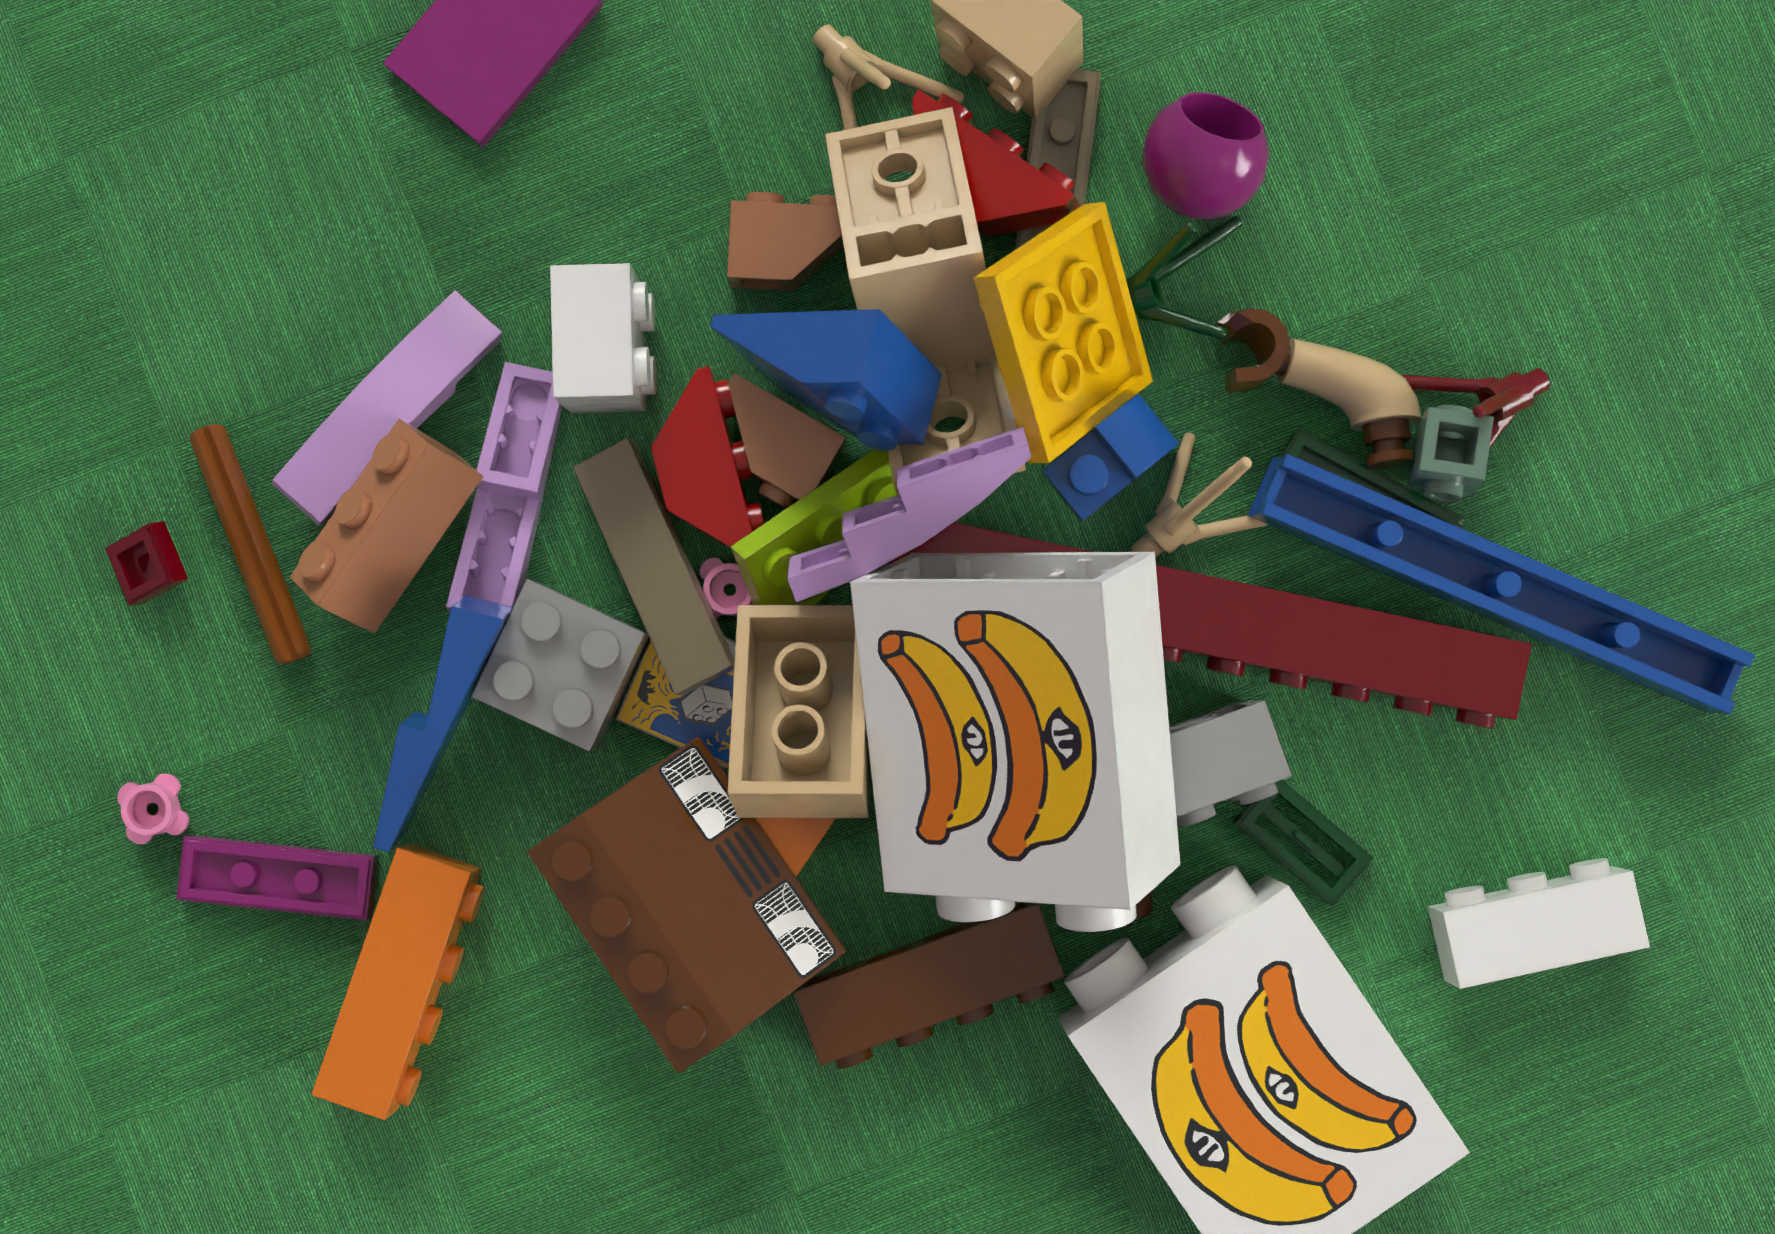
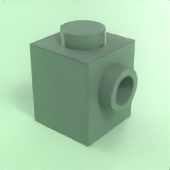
(1450, 452)

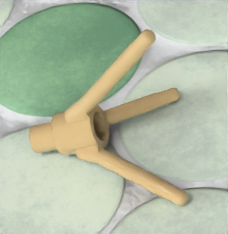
(856, 67)
(1175, 524)

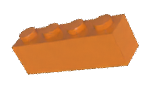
(398, 982)

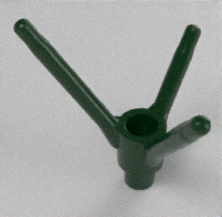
(1145, 283)

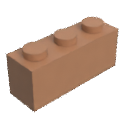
(385, 526)

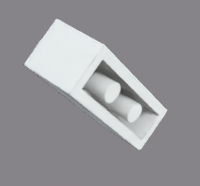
(1538, 923)

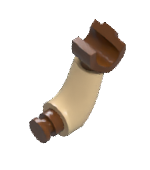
(1366, 390)

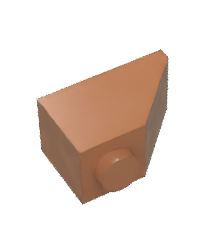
(783, 444)

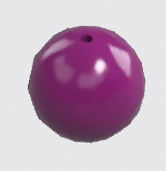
(1205, 155)

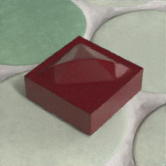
(146, 563)

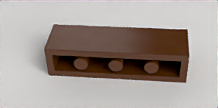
(928, 983)

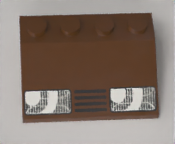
(687, 904)

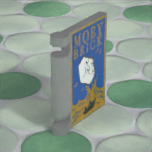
(678, 718)

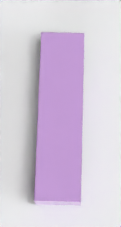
(512, 488)

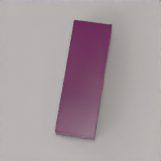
(277, 877)

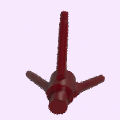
(1497, 397)

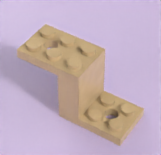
(915, 259)

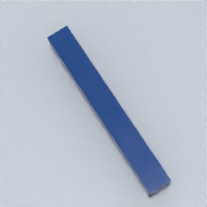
(1499, 584)

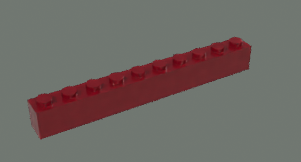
(1311, 639)

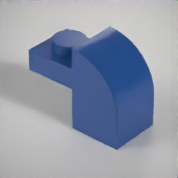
(1109, 457)

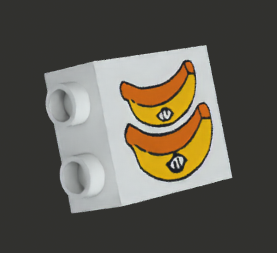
(1019, 731)
(1257, 1068)

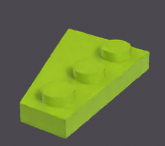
(807, 526)

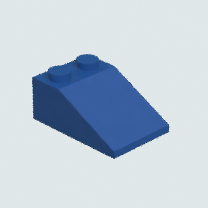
(844, 367)

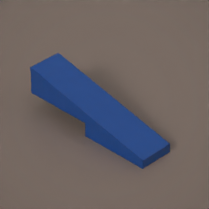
(423, 738)

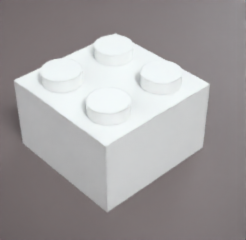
(600, 339)

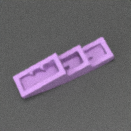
(405, 386)
(929, 500)

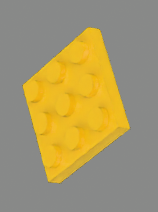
(1064, 330)

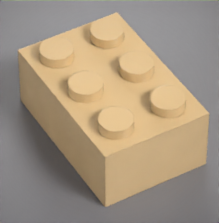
(798, 715)

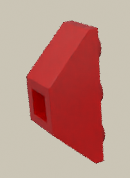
(1003, 187)
(701, 465)

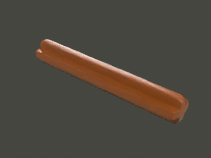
(250, 544)

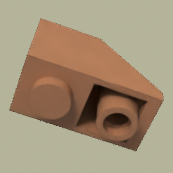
(780, 242)

